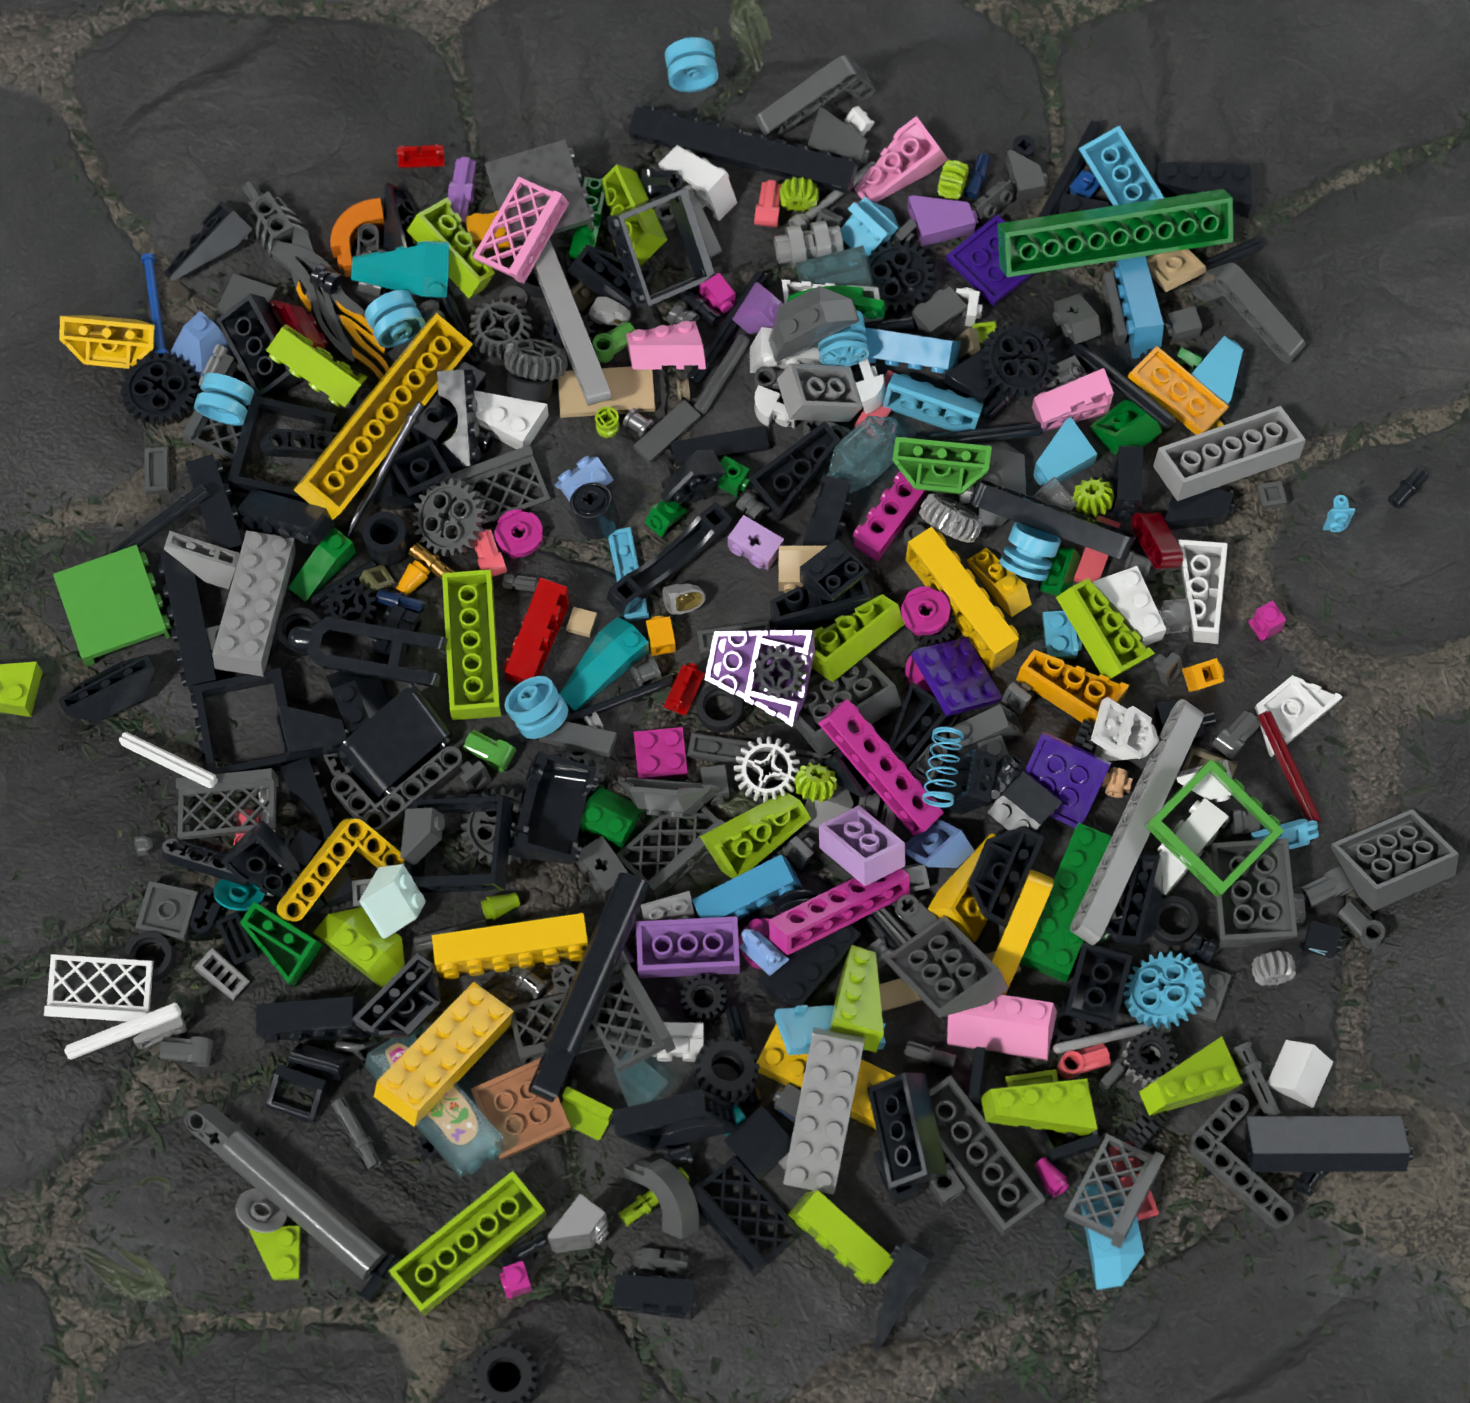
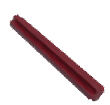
(1289, 766)

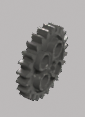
(467, 524)
(475, 829)

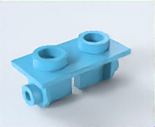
(1339, 516)

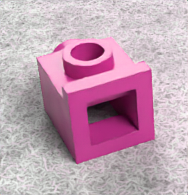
(718, 293)
(1267, 621)
(515, 1280)

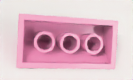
(1005, 1027)

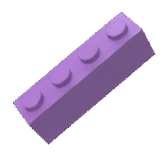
(687, 947)

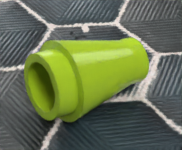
(498, 905)

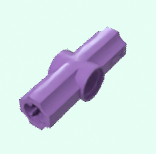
(462, 187)

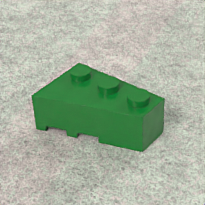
(282, 943)

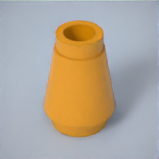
(412, 578)

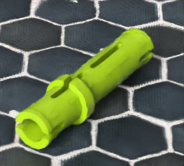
(642, 1205)

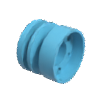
(845, 346)
(1030, 552)

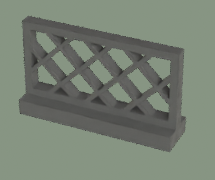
(198, 422)
(497, 466)
(231, 784)
(683, 861)
(646, 1012)
(535, 1051)
(1132, 1203)

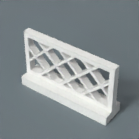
(96, 1010)

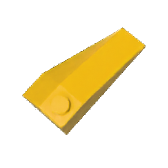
(957, 901)

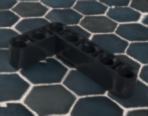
(306, 438)

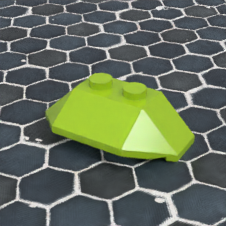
(359, 943)

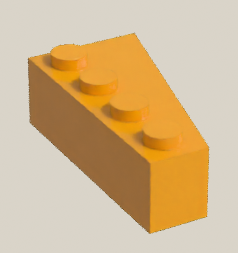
(1069, 686)

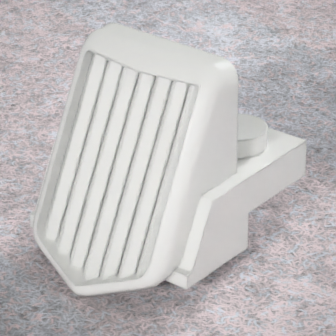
(1123, 732)

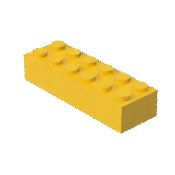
(970, 605)
(510, 946)
(443, 1054)
(790, 1069)

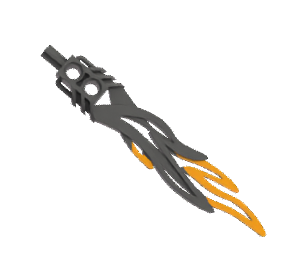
(301, 251)

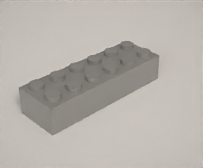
(1229, 453)
(254, 603)
(824, 1110)

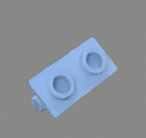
(762, 951)

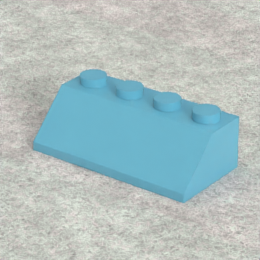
(1119, 169)
(931, 404)

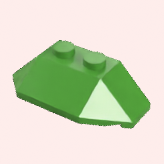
(941, 464)

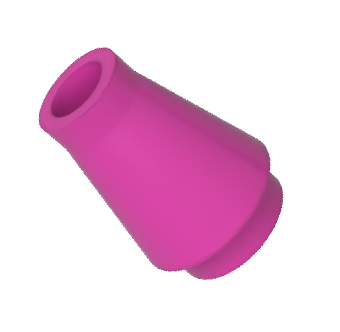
(1052, 1178)

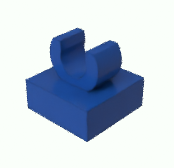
(1085, 185)

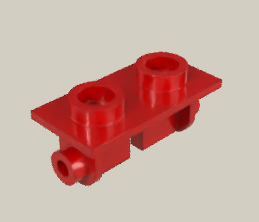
(420, 156)
(684, 689)

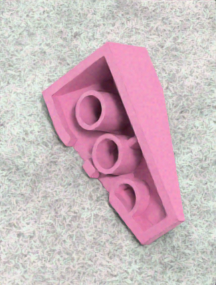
(906, 160)

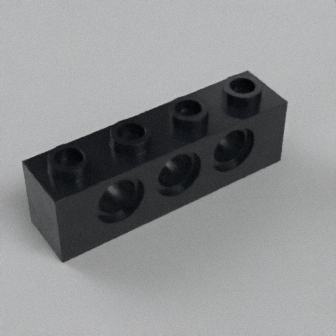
(444, 416)

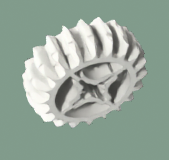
(757, 766)

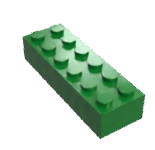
(1052, 944)

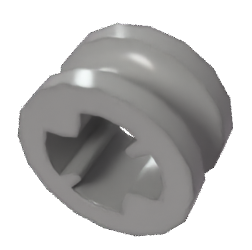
(594, 721)

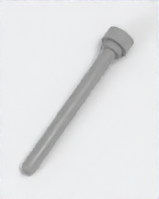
(804, 219)
(1107, 1037)

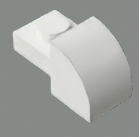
(872, 388)
(769, 408)

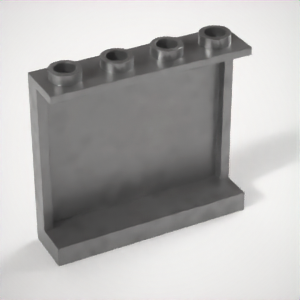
(550, 168)

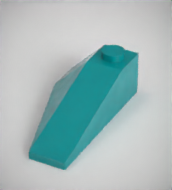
(413, 269)
(607, 658)

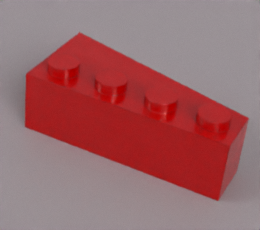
(537, 631)

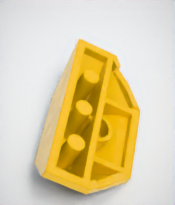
(107, 339)

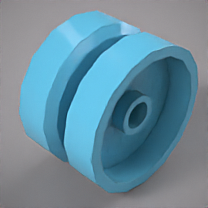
(691, 64)
(394, 318)
(224, 399)
(536, 707)

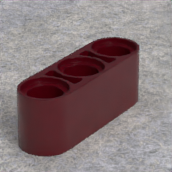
(1157, 540)

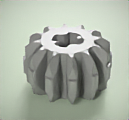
(1273, 968)

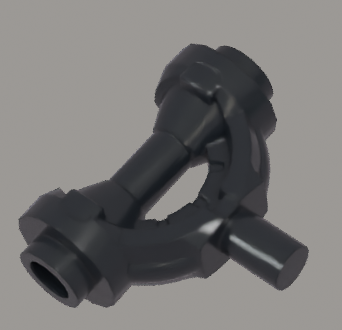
(1009, 768)

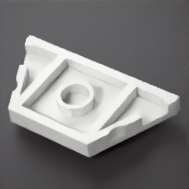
(1295, 707)

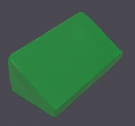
(1062, 571)

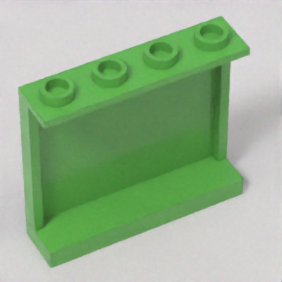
(111, 603)

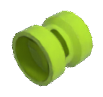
(610, 426)

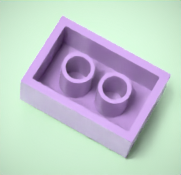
(861, 845)

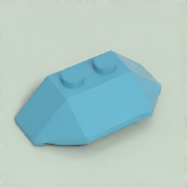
(1110, 1264)

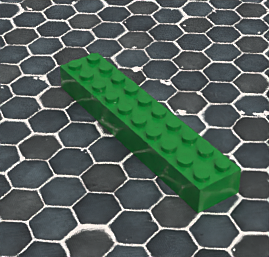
(1115, 232)

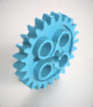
(1164, 990)

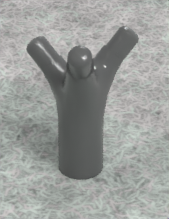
(354, 1047)

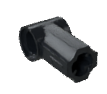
(660, 180)

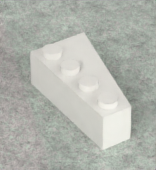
(1204, 585)

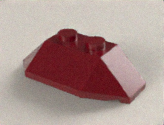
(299, 321)

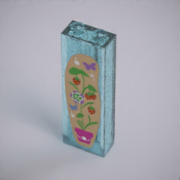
(453, 1124)

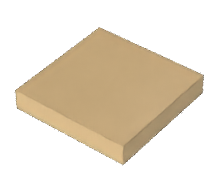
(1174, 268)

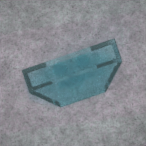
(865, 451)

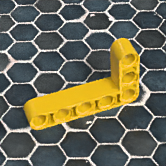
(334, 863)
(1022, 924)

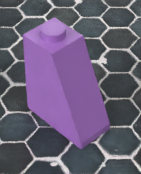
(940, 219)
(757, 310)

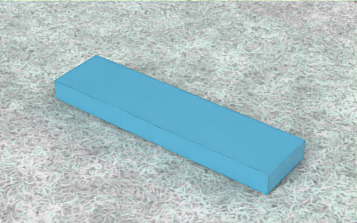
(624, 562)

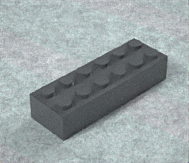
(982, 1159)

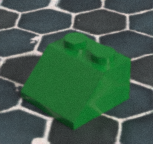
(1125, 427)
(609, 817)

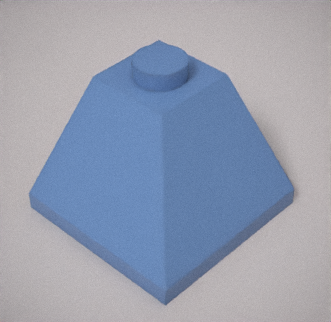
(197, 343)
(939, 846)

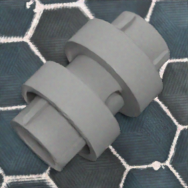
(804, 245)

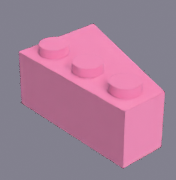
(666, 345)
(1079, 399)

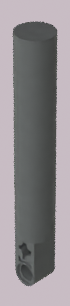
(285, 1190)

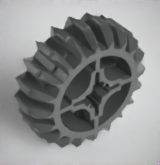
(501, 315)
(535, 359)

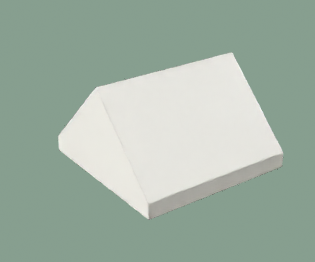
(1300, 1072)

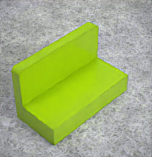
(586, 1113)

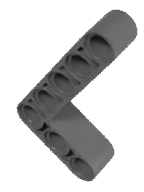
(813, 93)
(1253, 306)
(399, 794)
(1236, 1166)

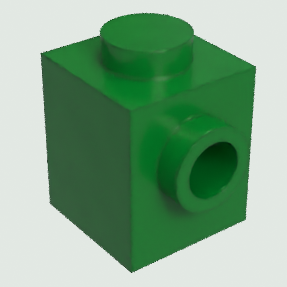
(735, 477)

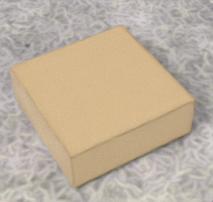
(581, 622)

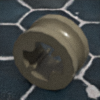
(683, 389)

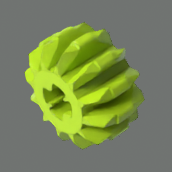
(953, 179)
(798, 194)
(1093, 497)
(815, 782)

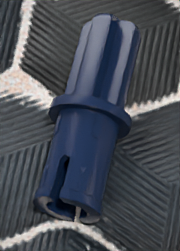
(977, 176)
(390, 599)

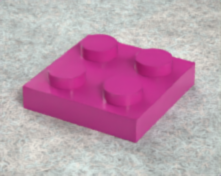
(660, 753)

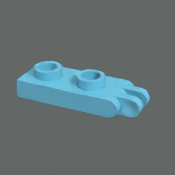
(1298, 833)

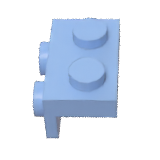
(588, 471)

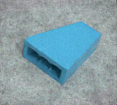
(1220, 369)
(1065, 455)

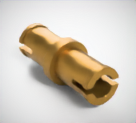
(430, 561)

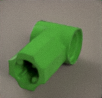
(613, 340)
(495, 753)

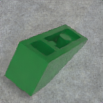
(322, 565)

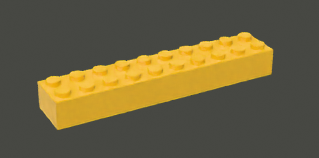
(379, 419)

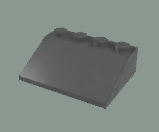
(861, 685)
(1395, 859)
(1260, 901)
(947, 969)

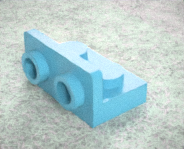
(1060, 636)

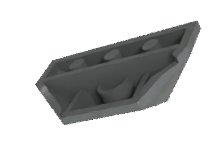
(810, 320)
(1006, 470)
(667, 796)

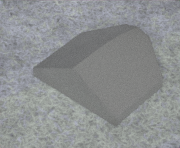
(821, 812)

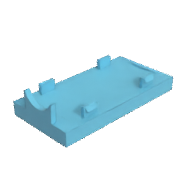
(798, 1025)

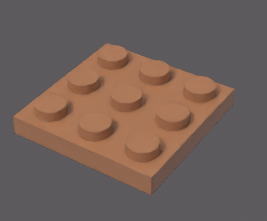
(518, 1114)

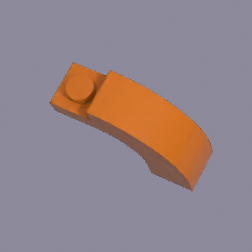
(347, 226)

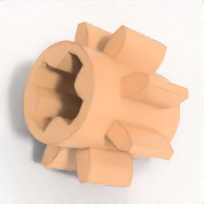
(1117, 783)

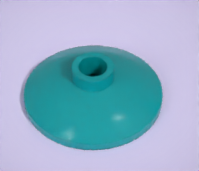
(237, 896)

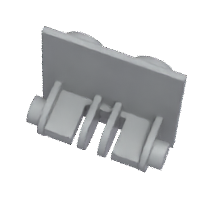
(669, 908)

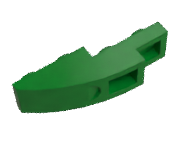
(582, 234)
(868, 307)

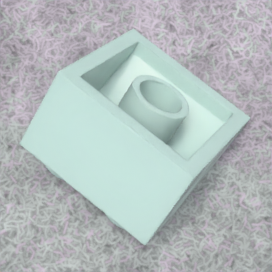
(392, 899)

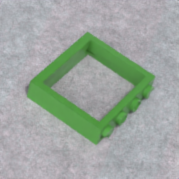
(1186, 856)

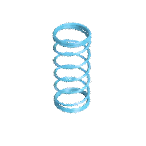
(943, 795)

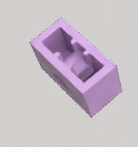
(750, 532)

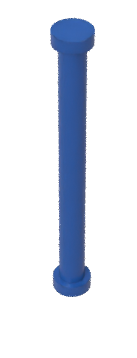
(148, 260)

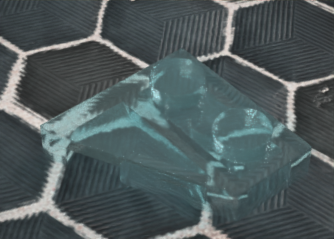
(639, 1082)

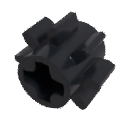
(426, 1154)

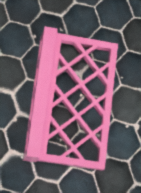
(539, 233)

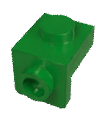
(664, 515)

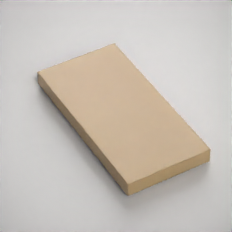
(627, 388)

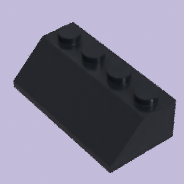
(249, 332)
(907, 1130)

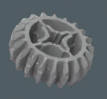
(951, 518)

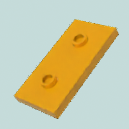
(1178, 391)

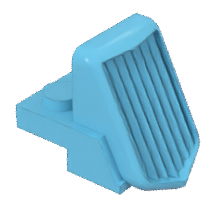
(869, 226)

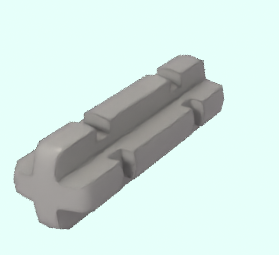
(214, 361)

